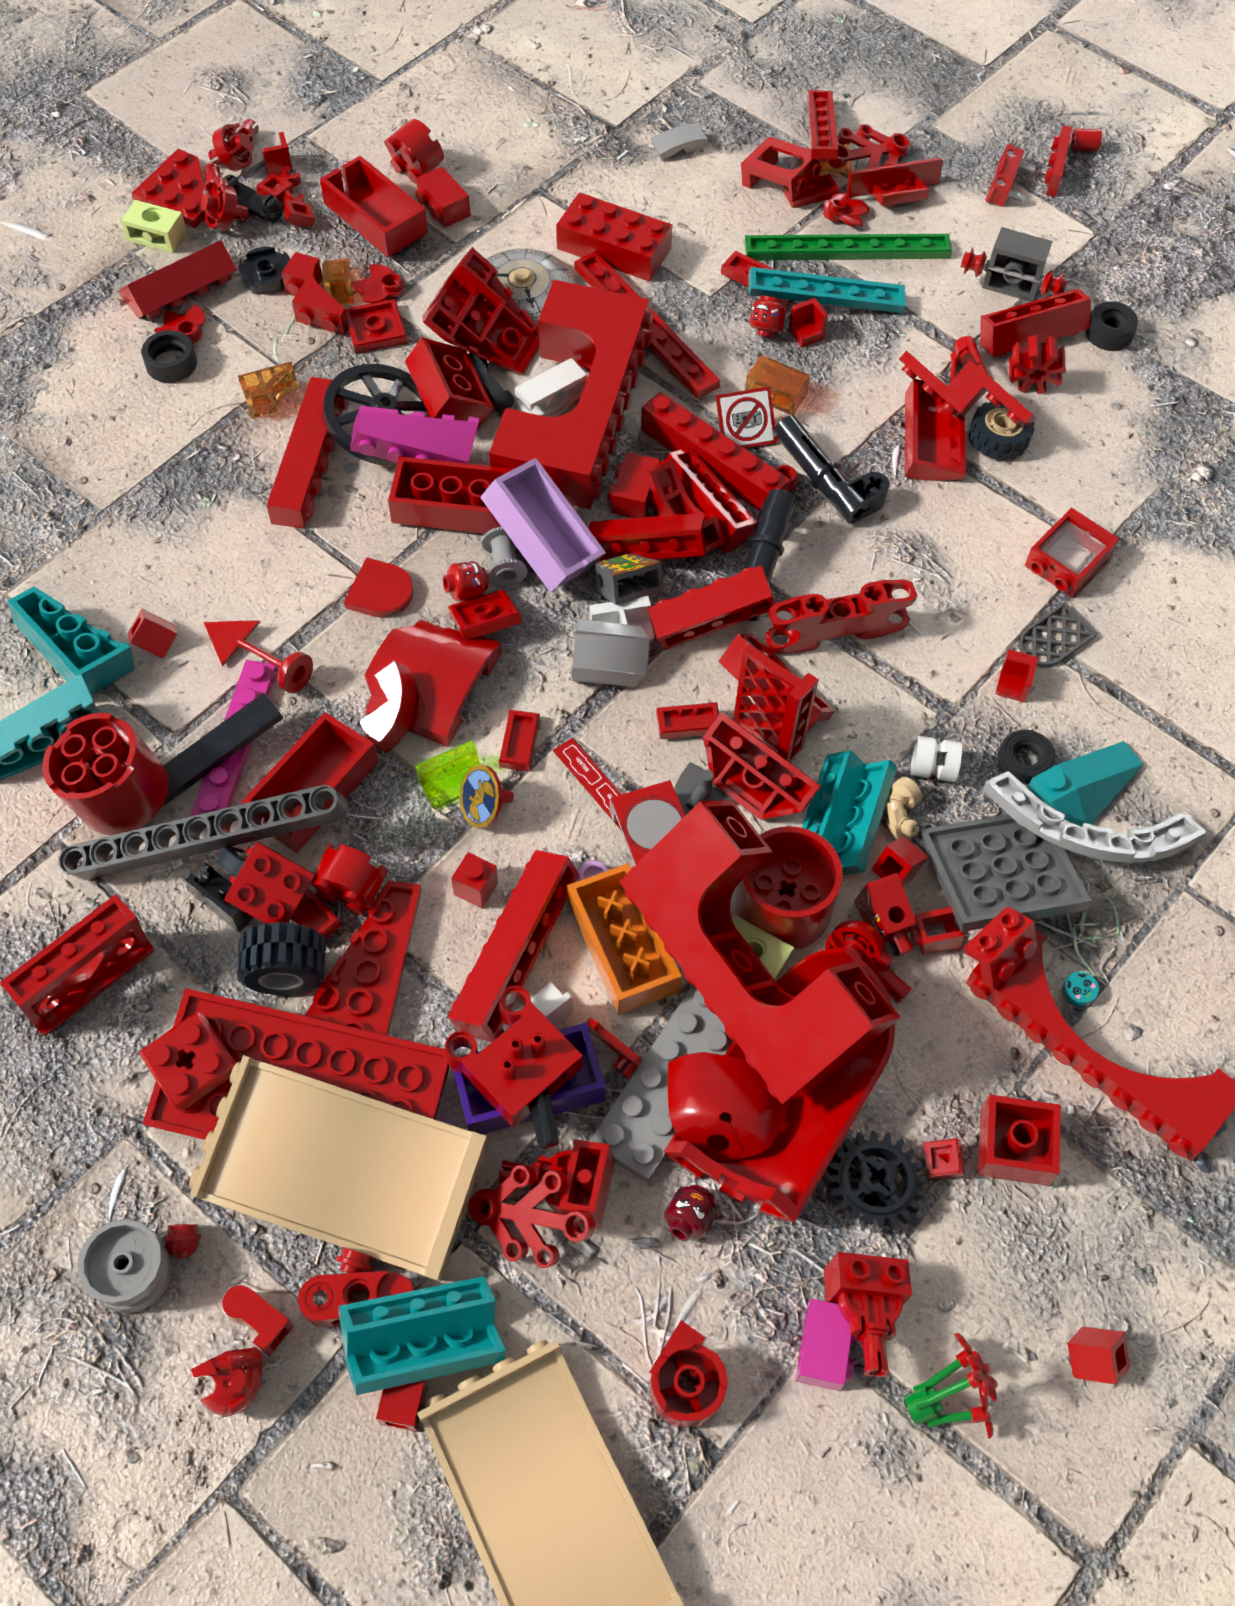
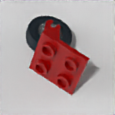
(264, 882)

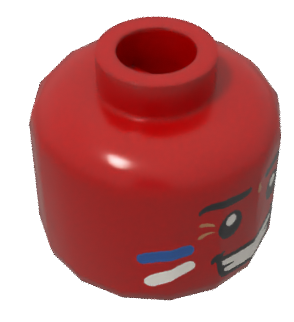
(767, 316)
(465, 580)

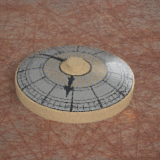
(529, 276)

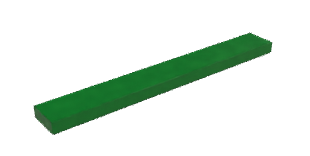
(848, 246)

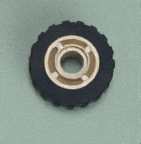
(997, 435)

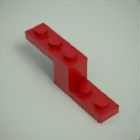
(966, 390)

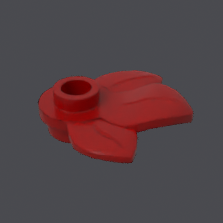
(845, 209)
(380, 285)
(189, 324)

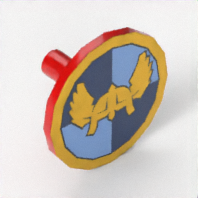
(482, 796)

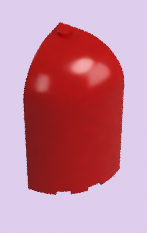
(814, 1124)

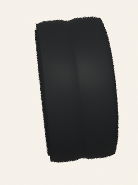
(1114, 314)

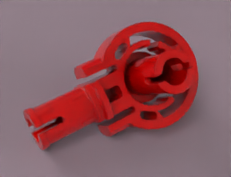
(237, 145)
(220, 201)
(871, 947)

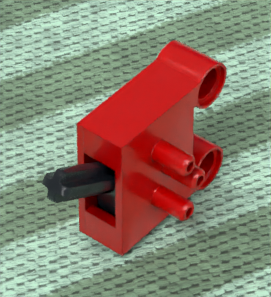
(520, 1065)

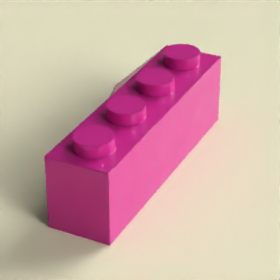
(389, 435)

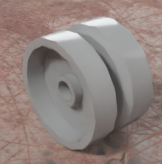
(110, 1251)

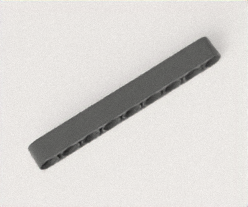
(188, 830)

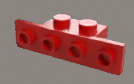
(896, 182)

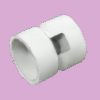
(925, 756)

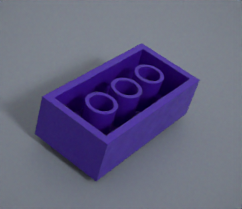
(581, 1090)

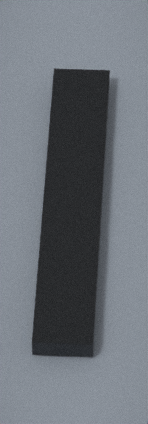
(220, 744)

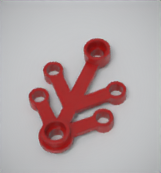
(895, 146)
(526, 1215)

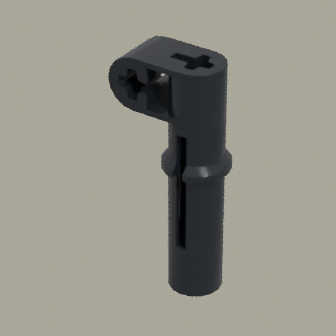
(825, 474)
(770, 533)

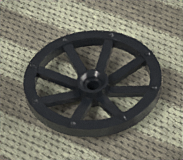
(379, 399)

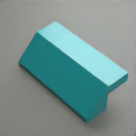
(850, 806)
(420, 1335)

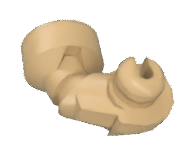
(903, 797)

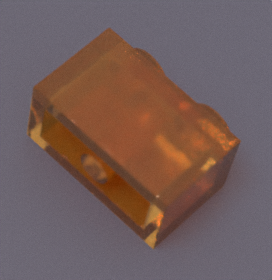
(786, 384)

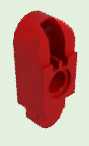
(340, 1291)

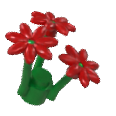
(926, 1403)

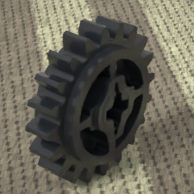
(882, 1193)

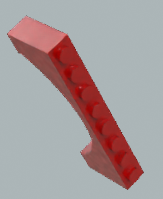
(1176, 1109)

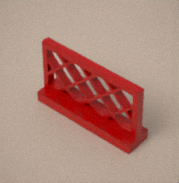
(793, 715)

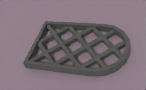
(1091, 633)

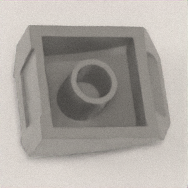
(610, 653)

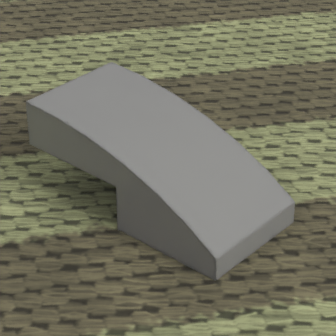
(682, 137)

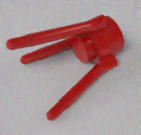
(964, 352)

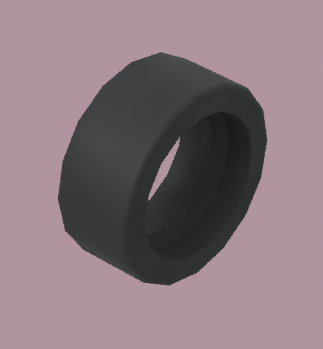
(167, 341)

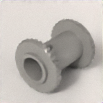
(505, 568)

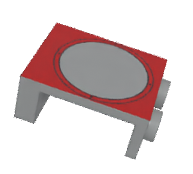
(646, 816)

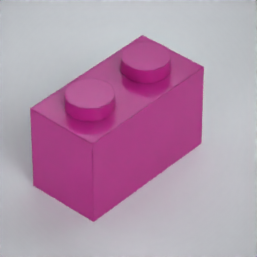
(825, 1347)

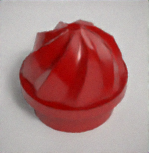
(182, 1239)

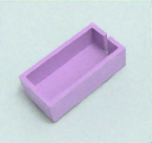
(542, 524)

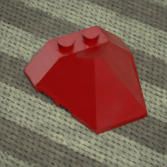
(482, 317)

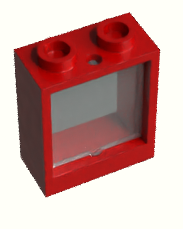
(1071, 552)

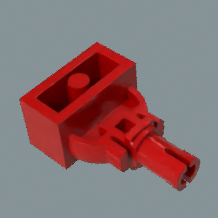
(588, 1176)
(870, 1299)

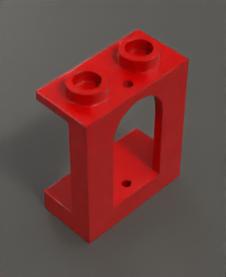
(762, 165)

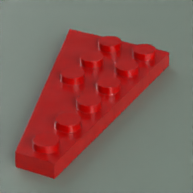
(368, 976)

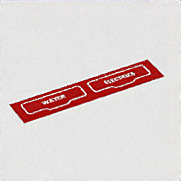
(587, 774)

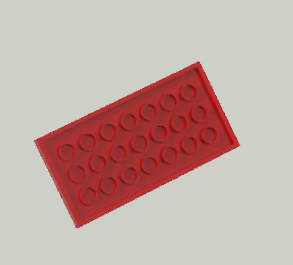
(340, 1055)

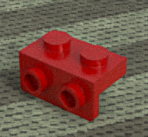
(1003, 946)

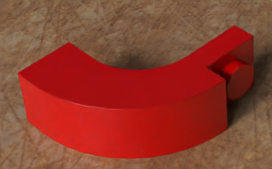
(671, 499)

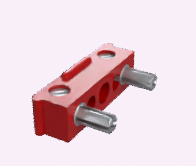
(1005, 174)

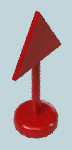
(230, 635)

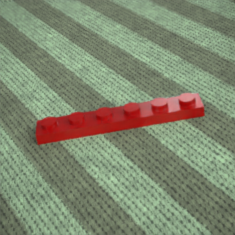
(822, 125)

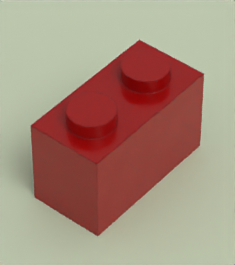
(443, 197)
(631, 491)

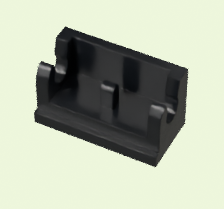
(211, 891)

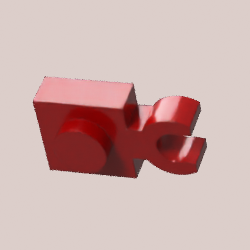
(277, 185)
(296, 211)

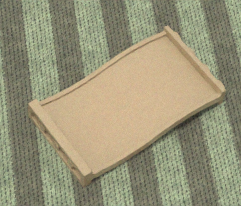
(339, 1167)
(543, 1489)

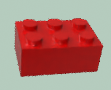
(448, 381)

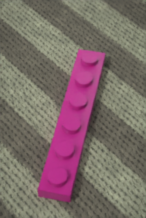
(221, 783)

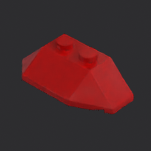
(755, 771)

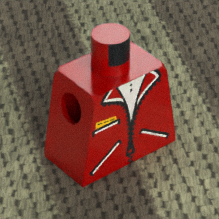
(887, 909)

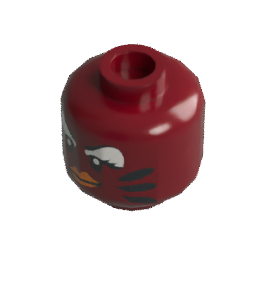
(690, 1213)

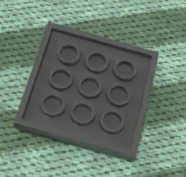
(999, 866)

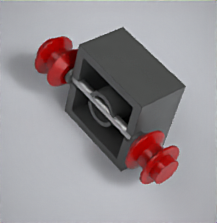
(1016, 266)

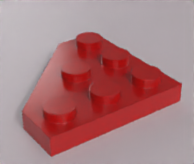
(176, 186)

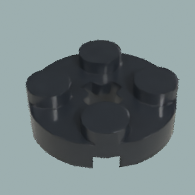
(252, 269)

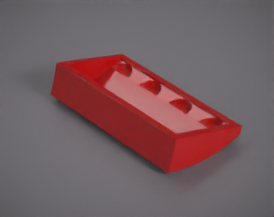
(932, 437)

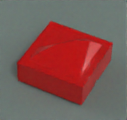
(944, 1159)

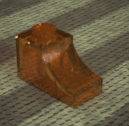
(338, 280)
(266, 387)

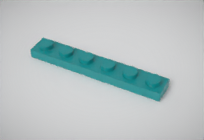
(827, 290)

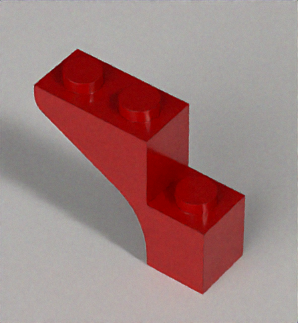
(311, 302)

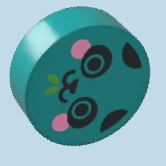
(1080, 989)

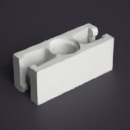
(551, 389)

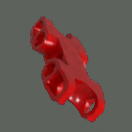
(858, 614)

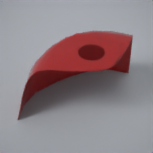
(713, 1084)

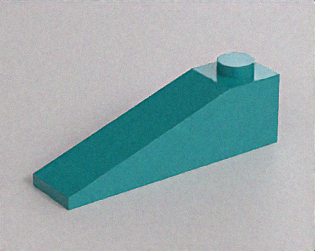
(1086, 783)

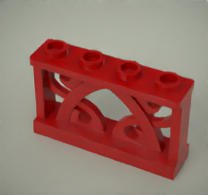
(78, 965)

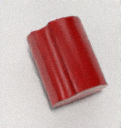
(1086, 139)

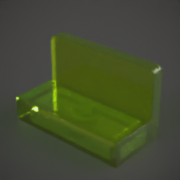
(443, 774)

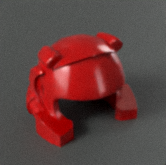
(236, 1380)

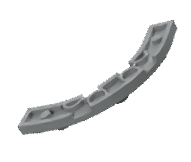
(1090, 840)

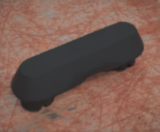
(262, 206)
(499, 398)

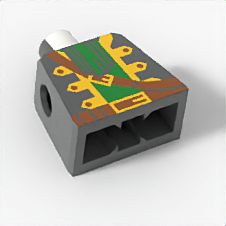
(619, 579)

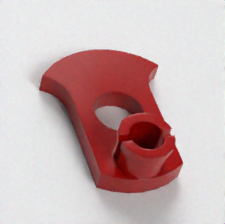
(625, 1053)

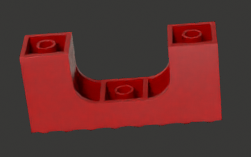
(607, 338)
(686, 899)

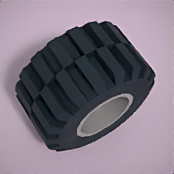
(281, 959)

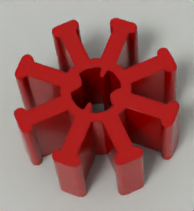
(1037, 364)

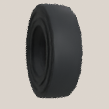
(1033, 741)

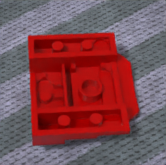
(443, 673)

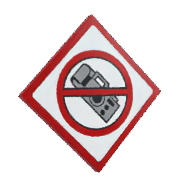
(747, 417)

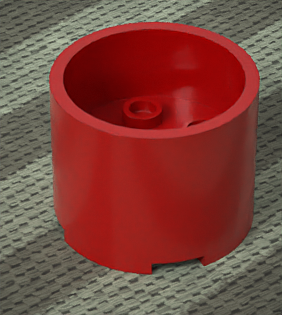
(106, 774)
(793, 887)

